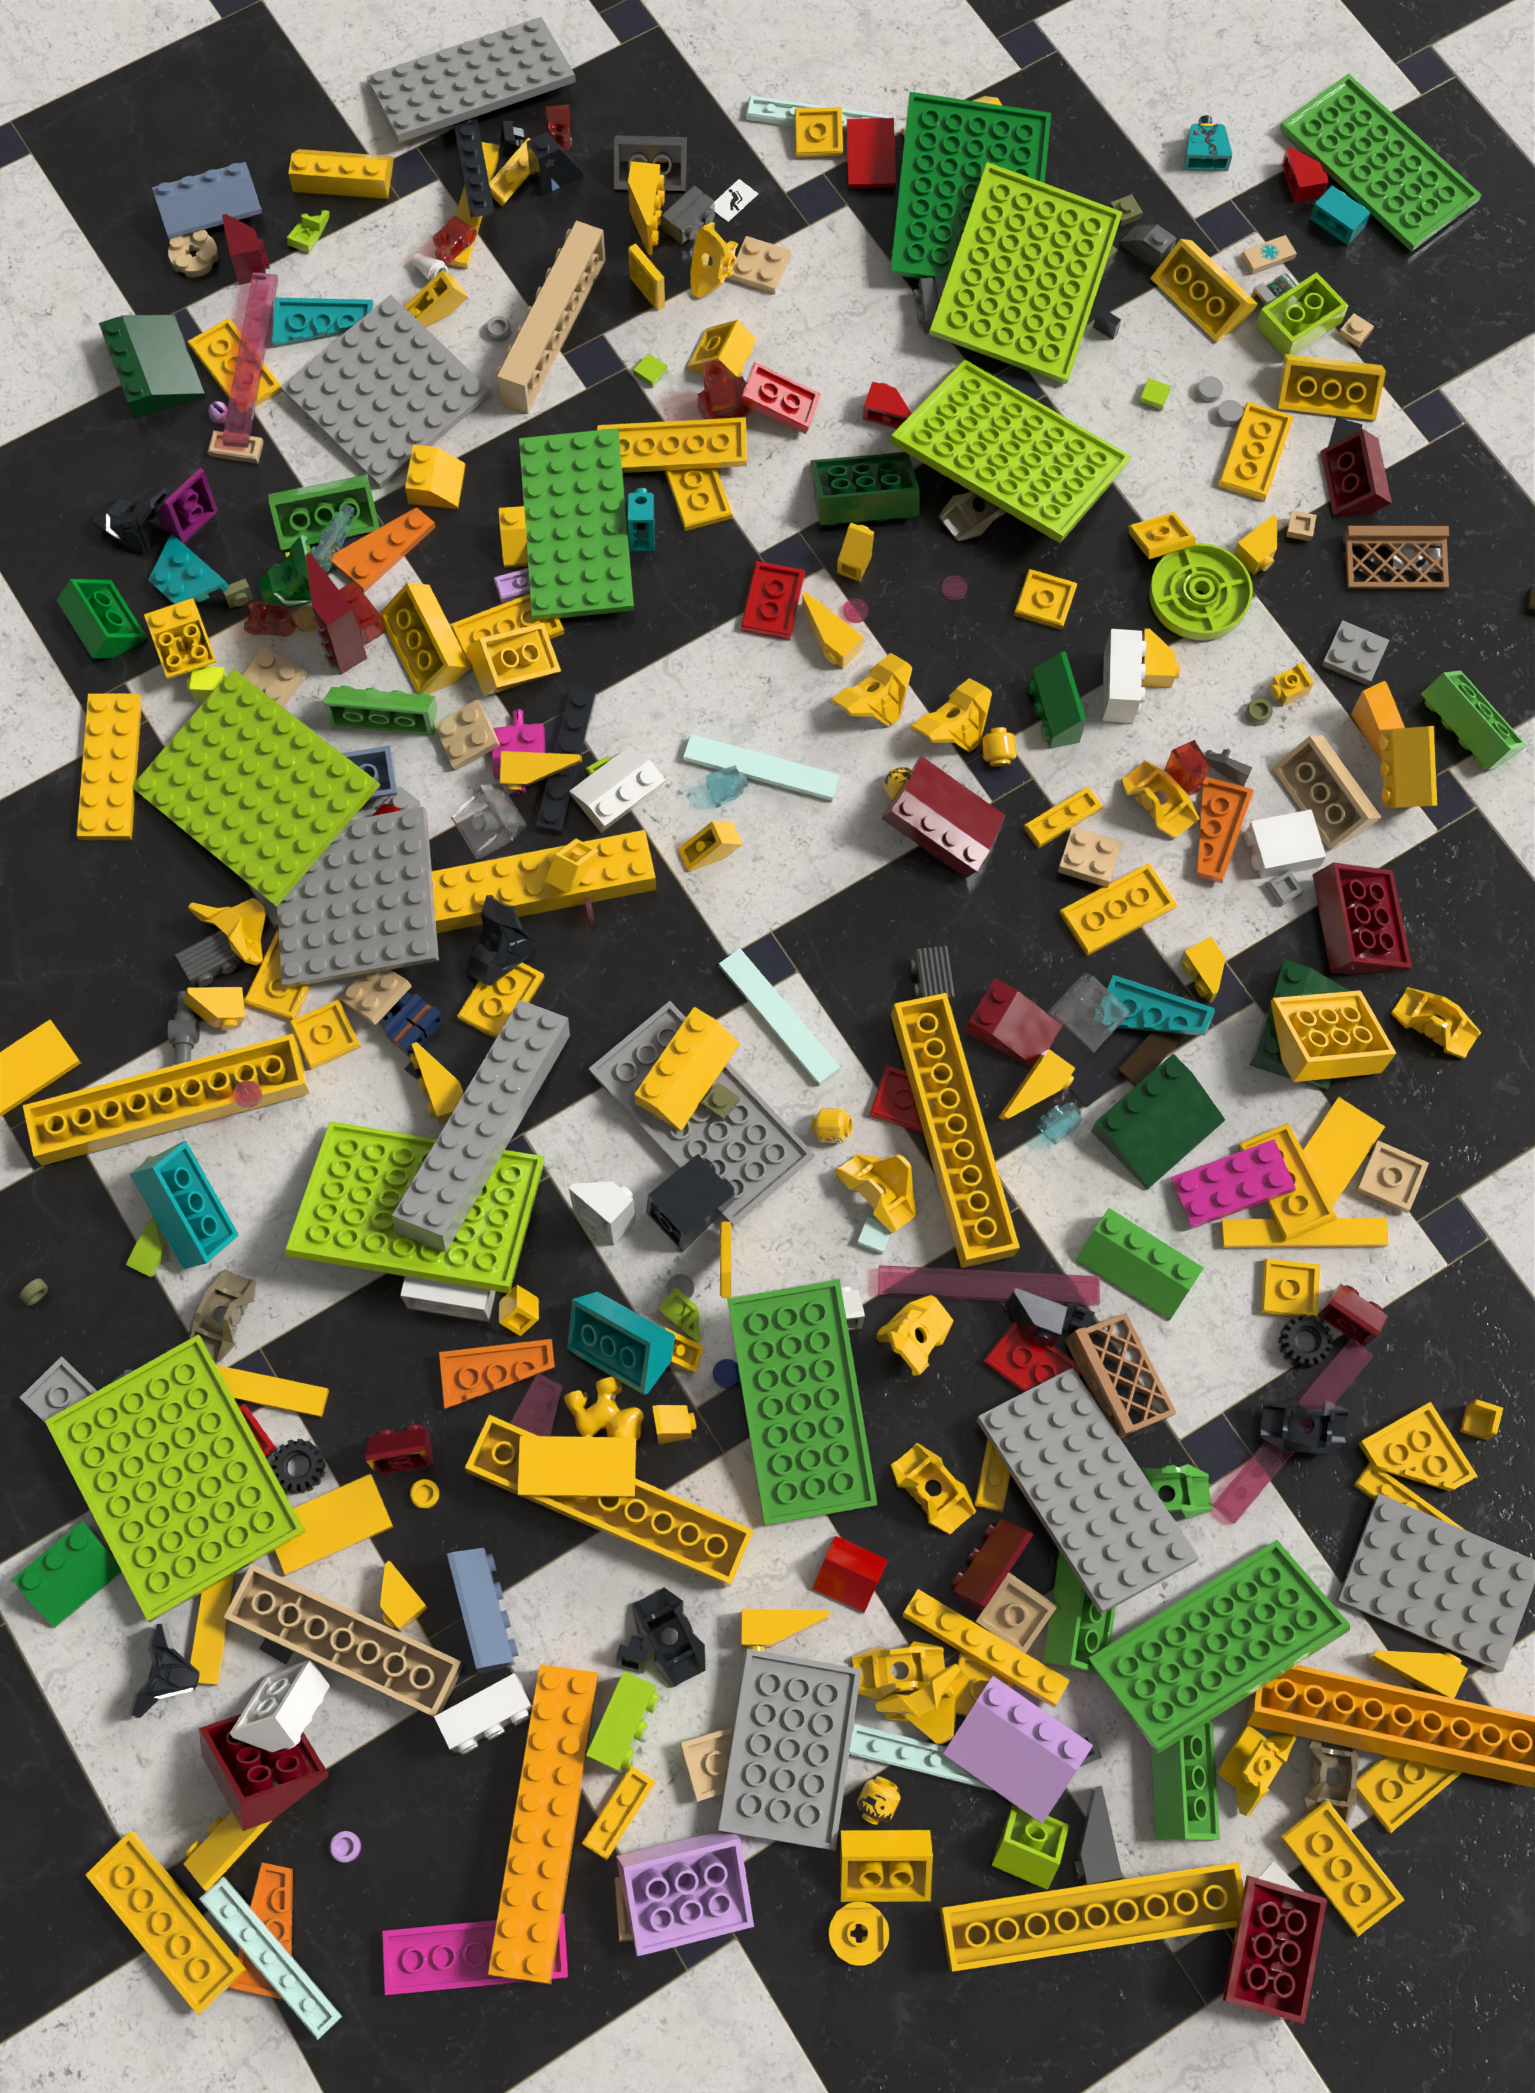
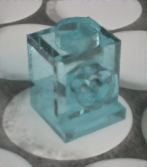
(726, 785)
(1060, 1122)

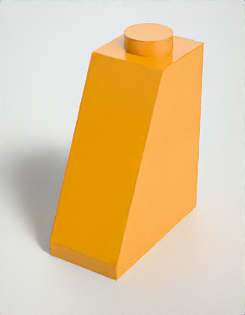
(1376, 712)

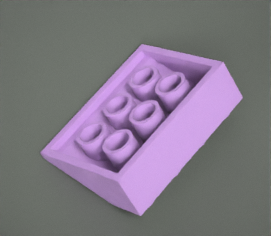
(1017, 1749)
(685, 1891)

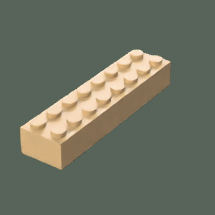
(551, 317)
(344, 1641)

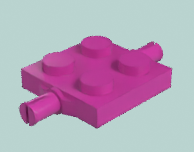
(518, 738)

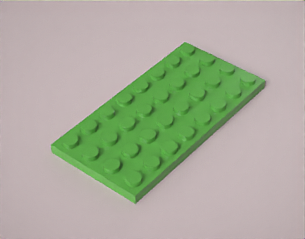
(1380, 162)
(576, 524)
(802, 1401)
(1218, 1645)

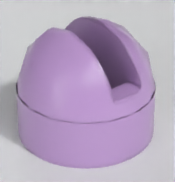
(215, 415)

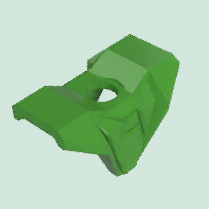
(1189, 1487)

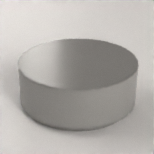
(498, 329)
(1210, 389)
(1229, 412)

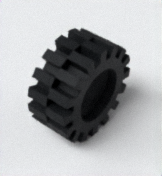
(1314, 1327)
(315, 1470)

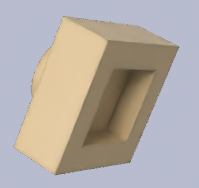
(1356, 330)
(1301, 525)

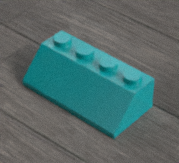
(184, 1205)
(619, 1341)

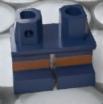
(411, 1023)

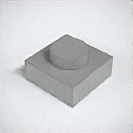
(403, 800)

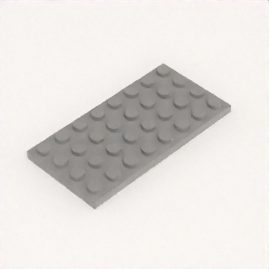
(470, 79)
(748, 1148)
(1087, 1490)

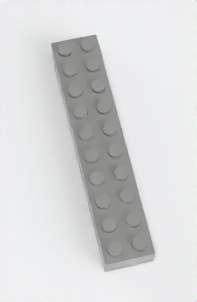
(481, 1126)

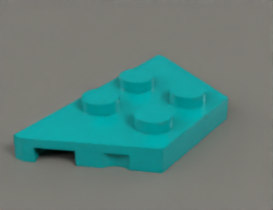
(183, 574)

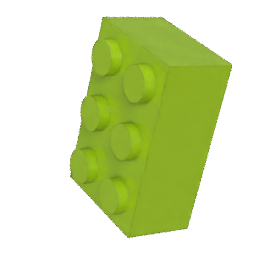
(1301, 315)
(623, 1722)

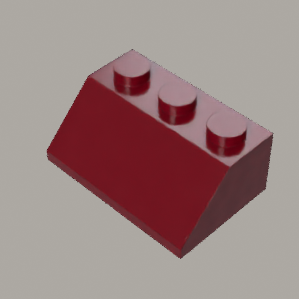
(1356, 475)
(990, 1564)

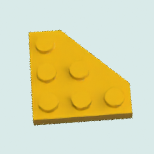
(1419, 1450)

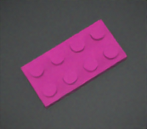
(1233, 1184)

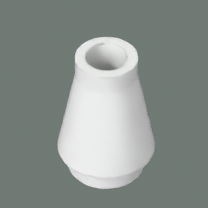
(428, 266)

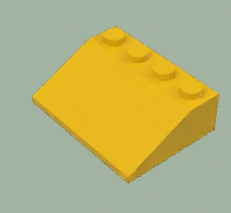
(1330, 1036)

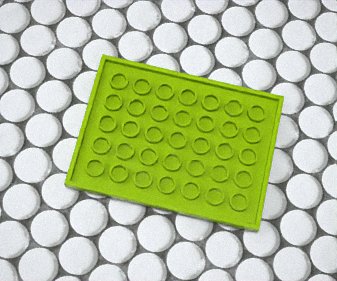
(1026, 273)
(1011, 450)
(255, 786)
(361, 1183)
(174, 1478)

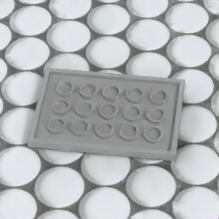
(1439, 1582)
(789, 1750)

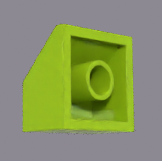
(1030, 1848)

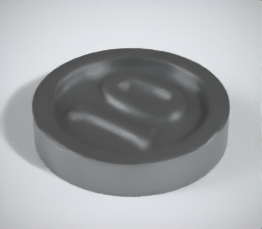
(682, 1283)

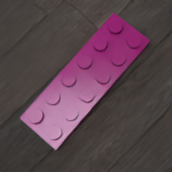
(449, 1957)

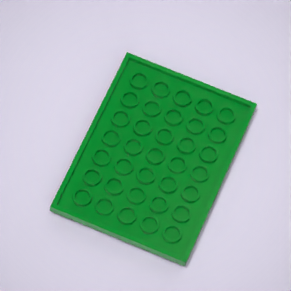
(942, 167)

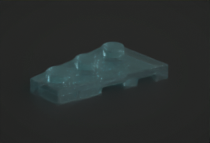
(333, 537)

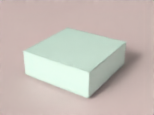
(874, 1235)

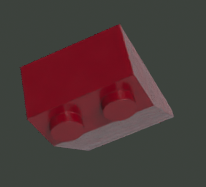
(1013, 1024)
(400, 1450)

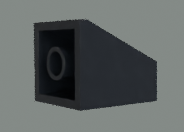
(689, 1201)

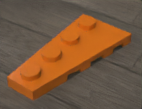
(380, 550)
(1220, 826)
(486, 1369)
(274, 1907)

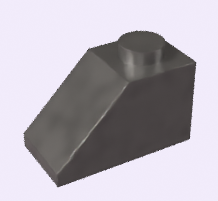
(1149, 244)

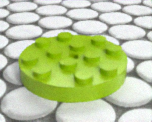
(1204, 569)

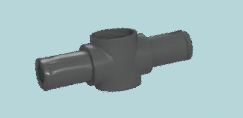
(183, 1031)

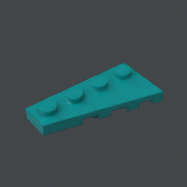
(315, 317)
(1159, 1010)

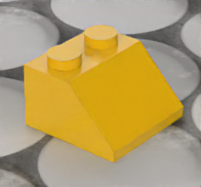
(726, 343)
(434, 478)

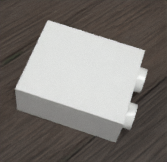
(1285, 844)

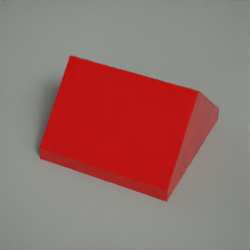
(849, 1574)

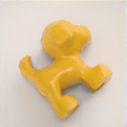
(604, 1412)

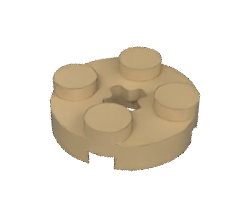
(184, 262)

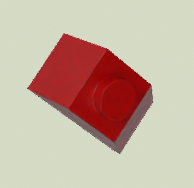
(1303, 176)
(885, 406)

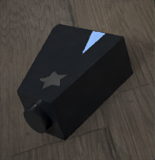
(550, 164)

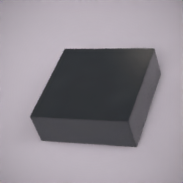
(1107, 323)

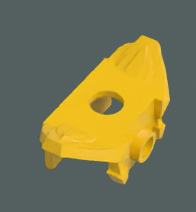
(709, 278)
(1253, 1765)

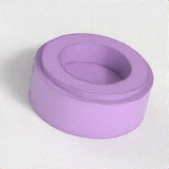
(345, 1846)

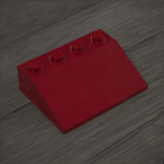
(334, 620)
(944, 818)
(1361, 919)
(255, 1780)
(1275, 1950)

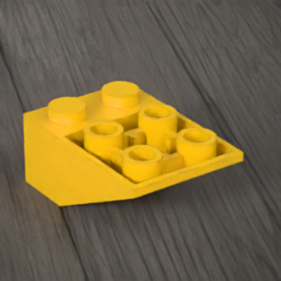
(645, 201)
(180, 638)

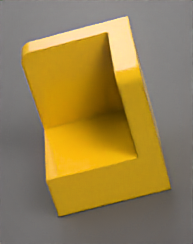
(518, 1310)
(1481, 1419)

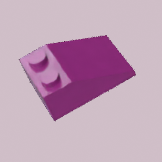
(188, 507)

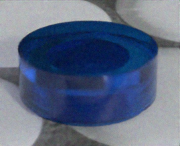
(726, 1373)

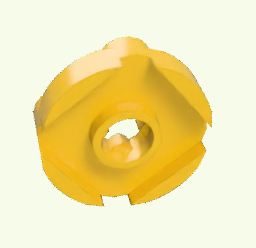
(871, 1945)

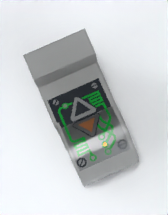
(1272, 290)

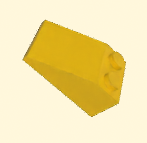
(512, 658)

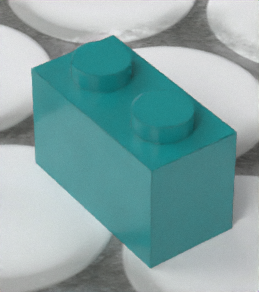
(1340, 215)

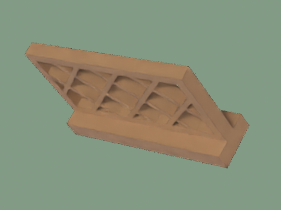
(1396, 536)
(1099, 1379)

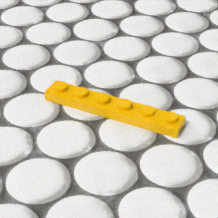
(986, 1648)

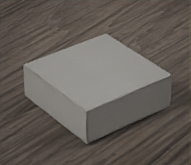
(1285, 888)

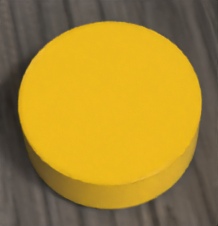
(424, 1494)

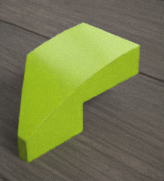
(308, 231)
(148, 1250)
(682, 1313)

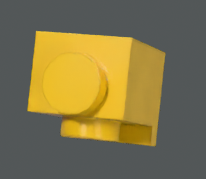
(1300, 684)

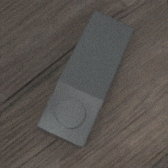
(1097, 1847)

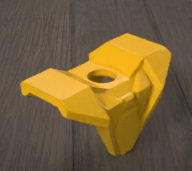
(880, 693)
(962, 728)
(1176, 813)
(240, 923)
(1417, 1011)
(894, 1175)
(929, 1318)
(953, 1503)
(876, 1665)
(930, 1708)

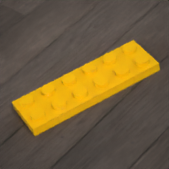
(682, 444)
(109, 767)
(165, 1922)

